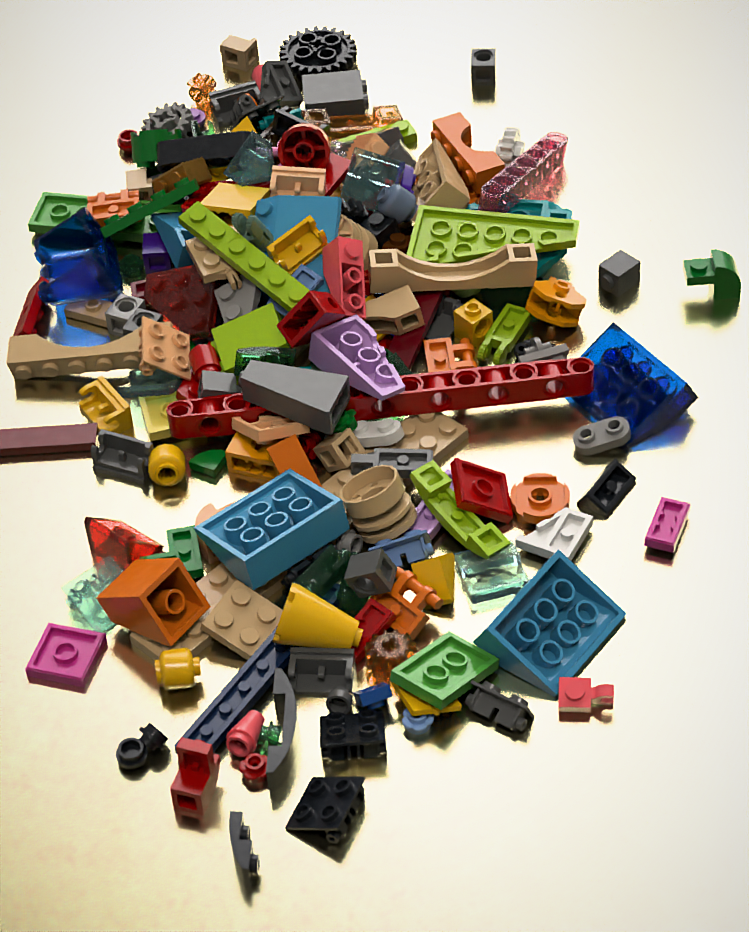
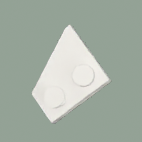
(562, 532)

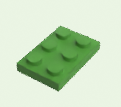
(444, 670)

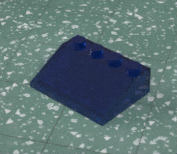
(633, 385)

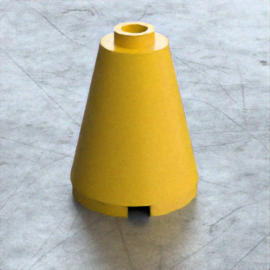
(315, 622)

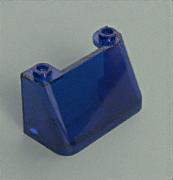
(78, 262)

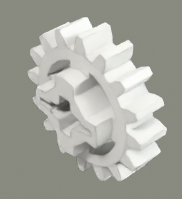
(510, 145)

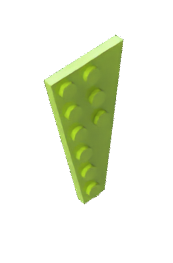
(467, 234)

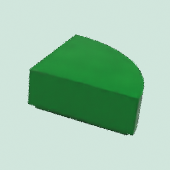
(208, 462)

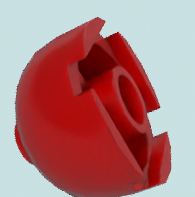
(304, 146)

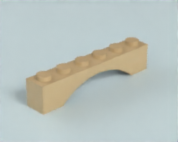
(507, 267)
(388, 314)
(35, 357)

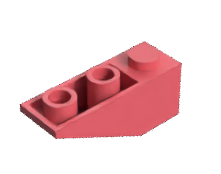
(345, 274)

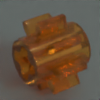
(200, 87)

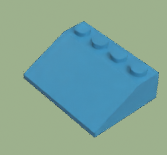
(285, 211)
(274, 528)
(551, 625)

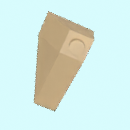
(439, 180)

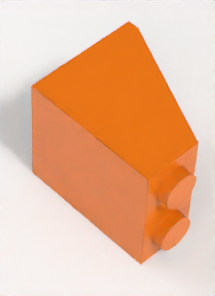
(154, 599)

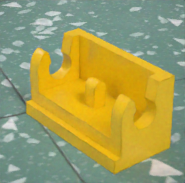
(298, 245)
(106, 406)

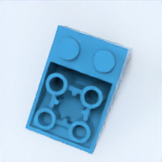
(173, 237)

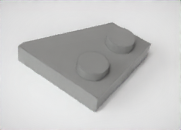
(237, 302)

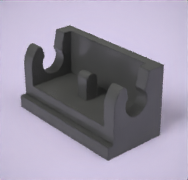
(224, 99)
(121, 456)
(321, 669)

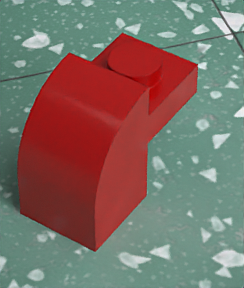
(196, 776)

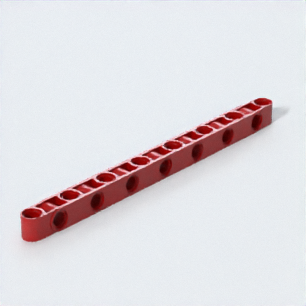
(422, 395)

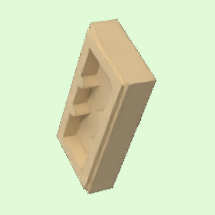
(89, 311)

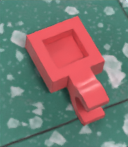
(578, 695)

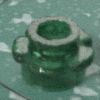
(131, 266)
(269, 735)

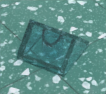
(252, 161)

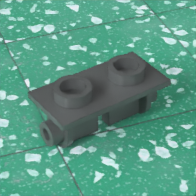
(511, 710)

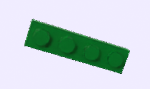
(159, 200)

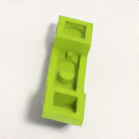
(463, 525)

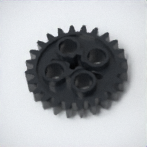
(318, 51)

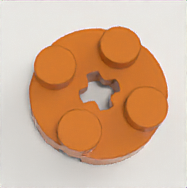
(525, 502)

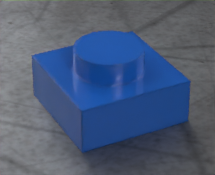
(373, 696)

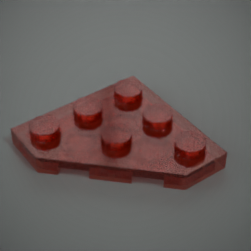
(184, 300)

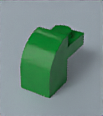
(718, 271)

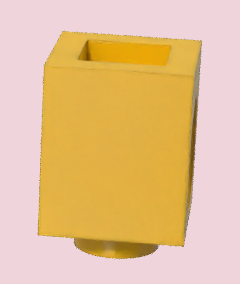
(472, 321)

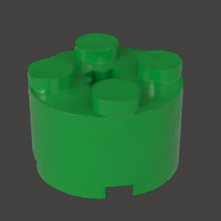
(144, 146)

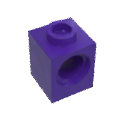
(155, 254)

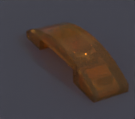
(353, 124)

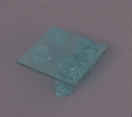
(84, 589)

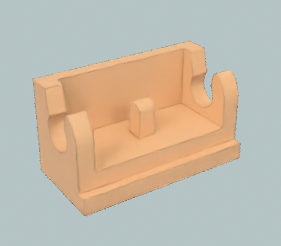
(297, 181)

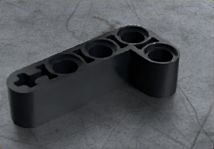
(216, 150)

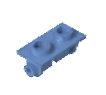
(414, 544)

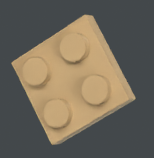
(242, 620)

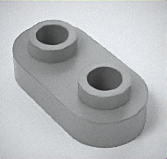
(602, 435)

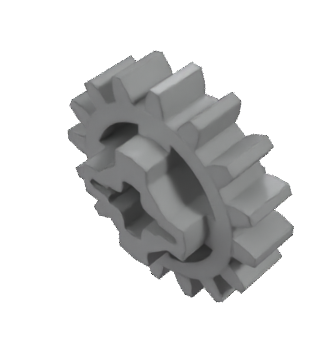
(170, 118)

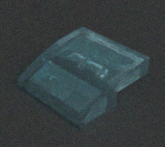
(369, 175)
(155, 385)
(491, 577)

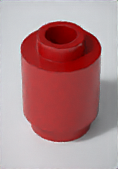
(203, 358)

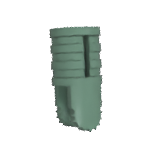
(253, 230)

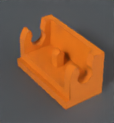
(290, 455)

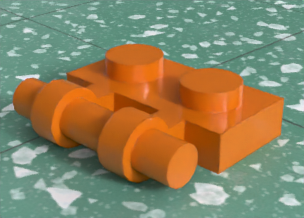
(105, 205)
(441, 354)
(409, 614)

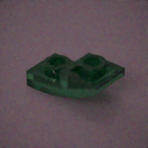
(274, 355)

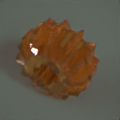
(388, 652)

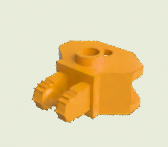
(556, 302)

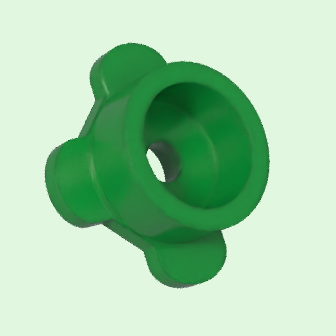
(346, 421)

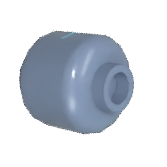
(397, 203)

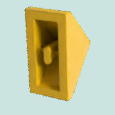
(439, 574)

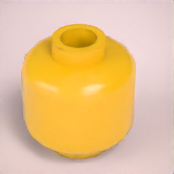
(166, 465)
(177, 669)

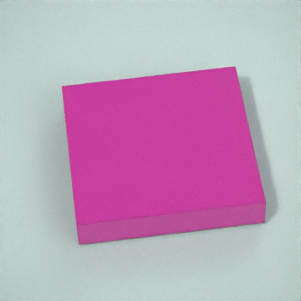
(66, 654)

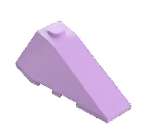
(353, 350)

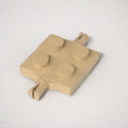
(210, 265)

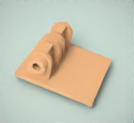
(163, 349)

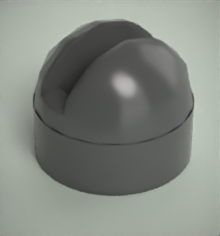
(339, 700)

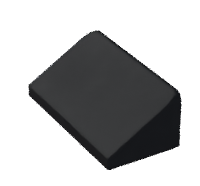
(607, 488)

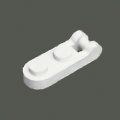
(378, 432)

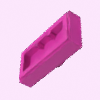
(667, 524)

